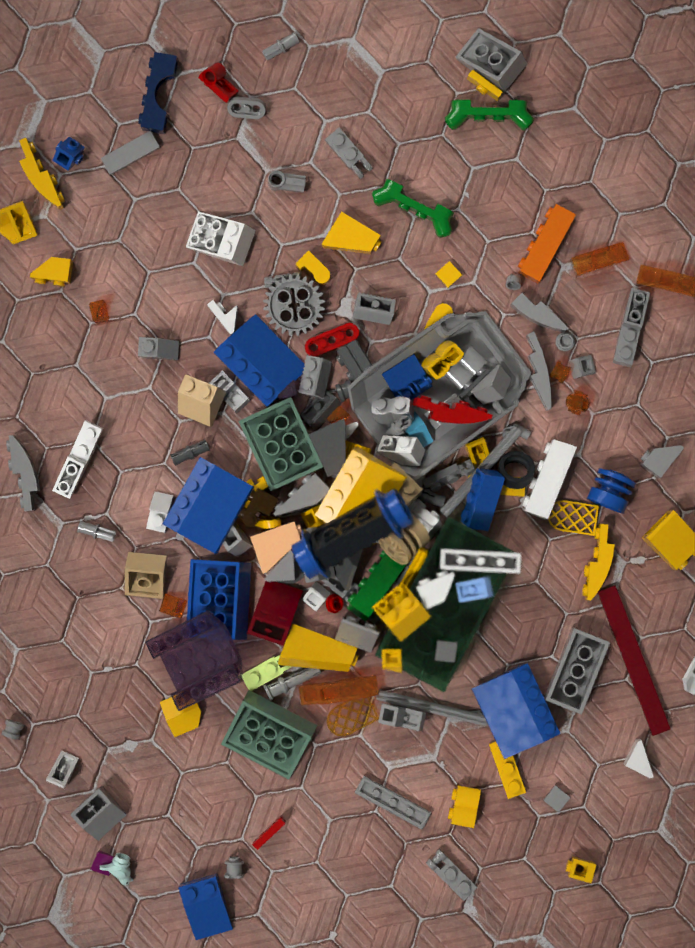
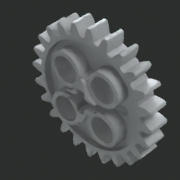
(276, 306)

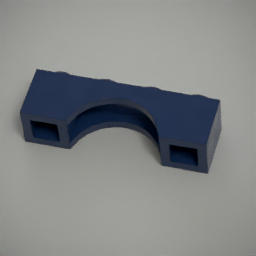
(162, 68)

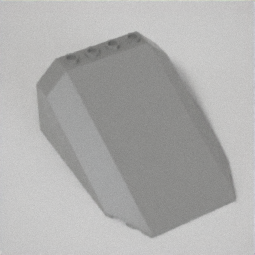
(465, 330)

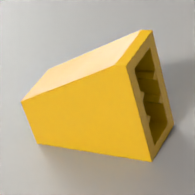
(351, 236)

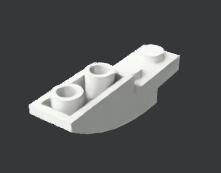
(78, 459)

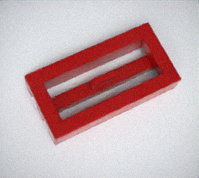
(269, 832)

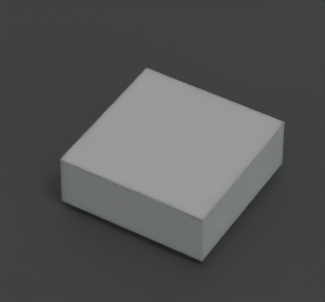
(556, 798)

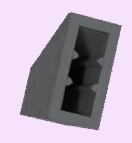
(330, 447)

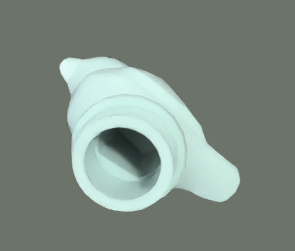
(119, 868)

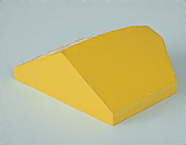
(16, 223)
(183, 720)

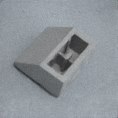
(98, 814)

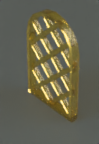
(347, 717)

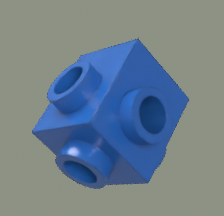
(68, 153)

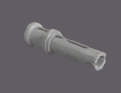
(283, 685)

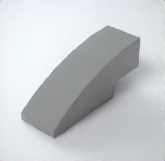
(538, 314)

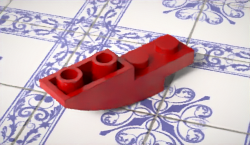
(458, 414)

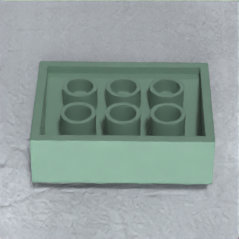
(280, 444)
(269, 734)

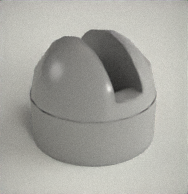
(513, 282)

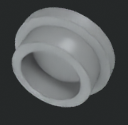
(565, 341)

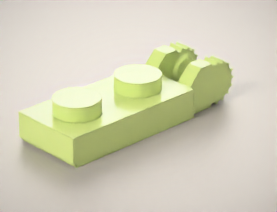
(263, 673)

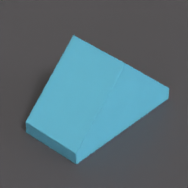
(419, 430)

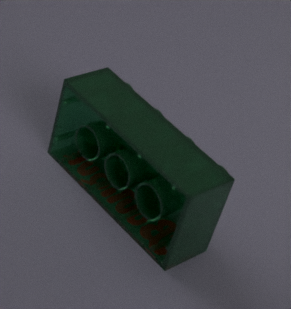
(449, 619)

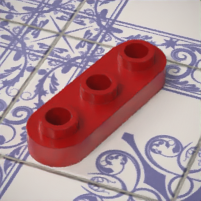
(338, 333)

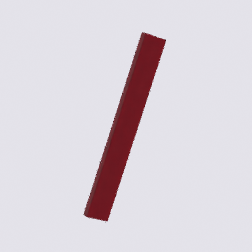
(633, 660)

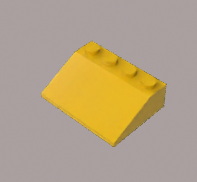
(357, 484)

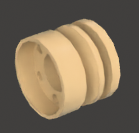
(405, 549)

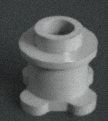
(234, 868)

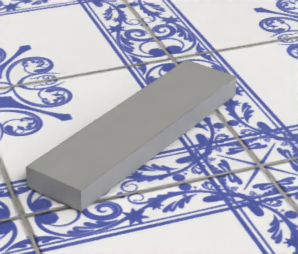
(392, 802)

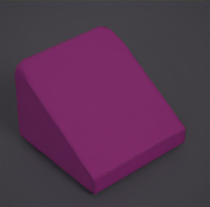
(101, 859)

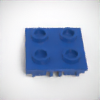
(407, 378)

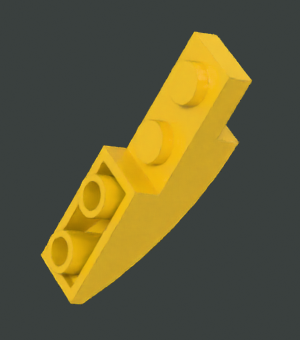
(42, 181)
(597, 571)

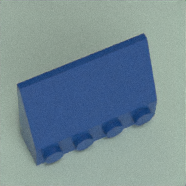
(260, 360)
(208, 505)
(223, 591)
(515, 710)

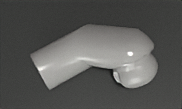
(525, 432)

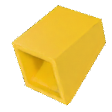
(671, 540)

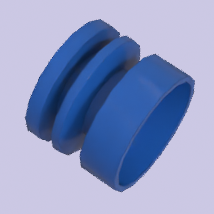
(611, 490)

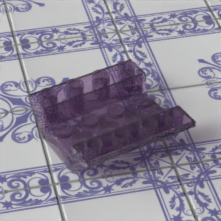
(198, 658)

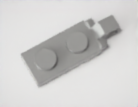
(448, 475)

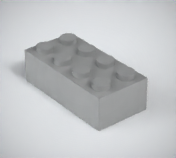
(576, 670)

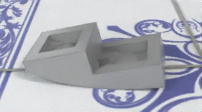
(234, 396)

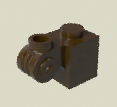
(259, 502)

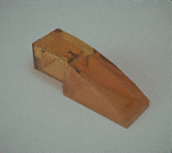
(599, 259)

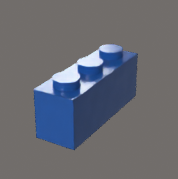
(482, 499)

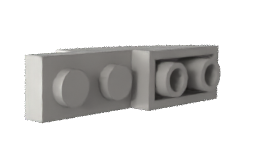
(630, 327)
(22, 464)

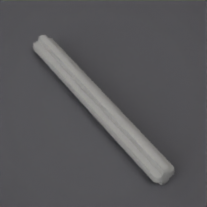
(488, 463)
(431, 707)

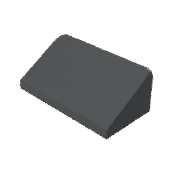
(319, 410)

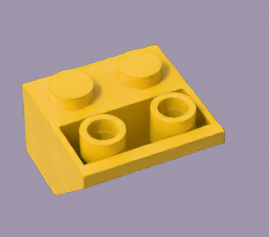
(401, 611)

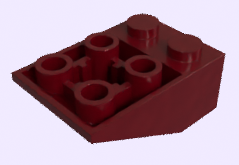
(275, 612)

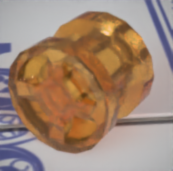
(560, 372)

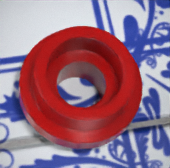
(334, 603)

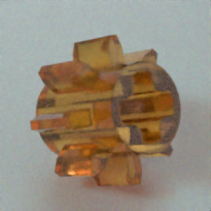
(577, 402)

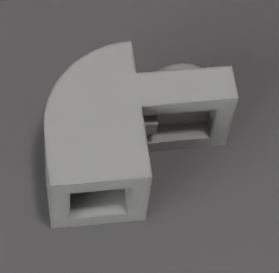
(402, 717)

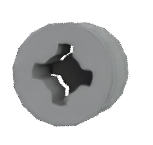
(12, 729)

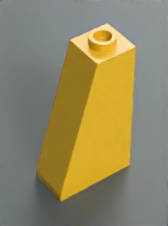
(316, 651)

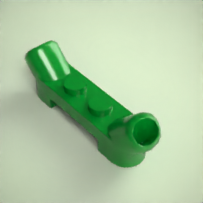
(462, 110)
(440, 216)

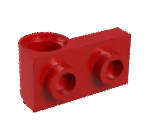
(215, 79)

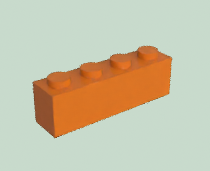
(546, 244)

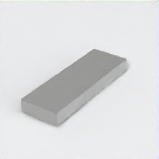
(130, 153)

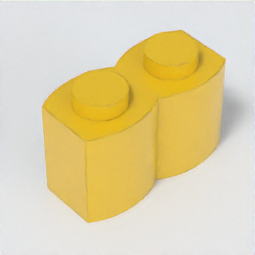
(438, 363)
(465, 806)

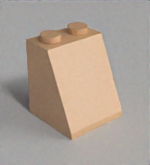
(275, 544)

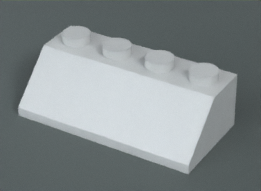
(549, 479)

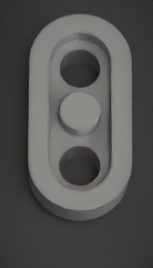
(246, 109)

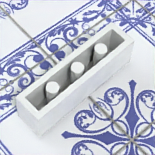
(480, 561)

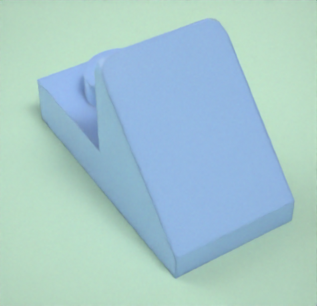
(474, 589)

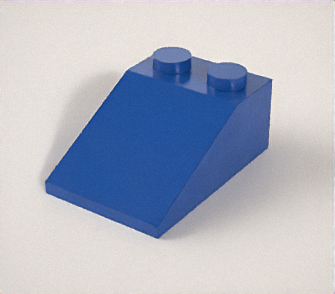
(205, 906)

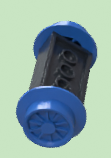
(352, 533)

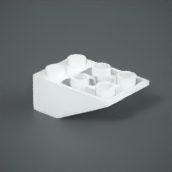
(220, 238)

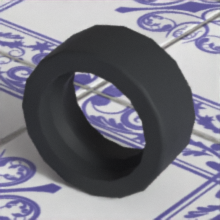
(517, 457)

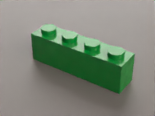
(375, 587)

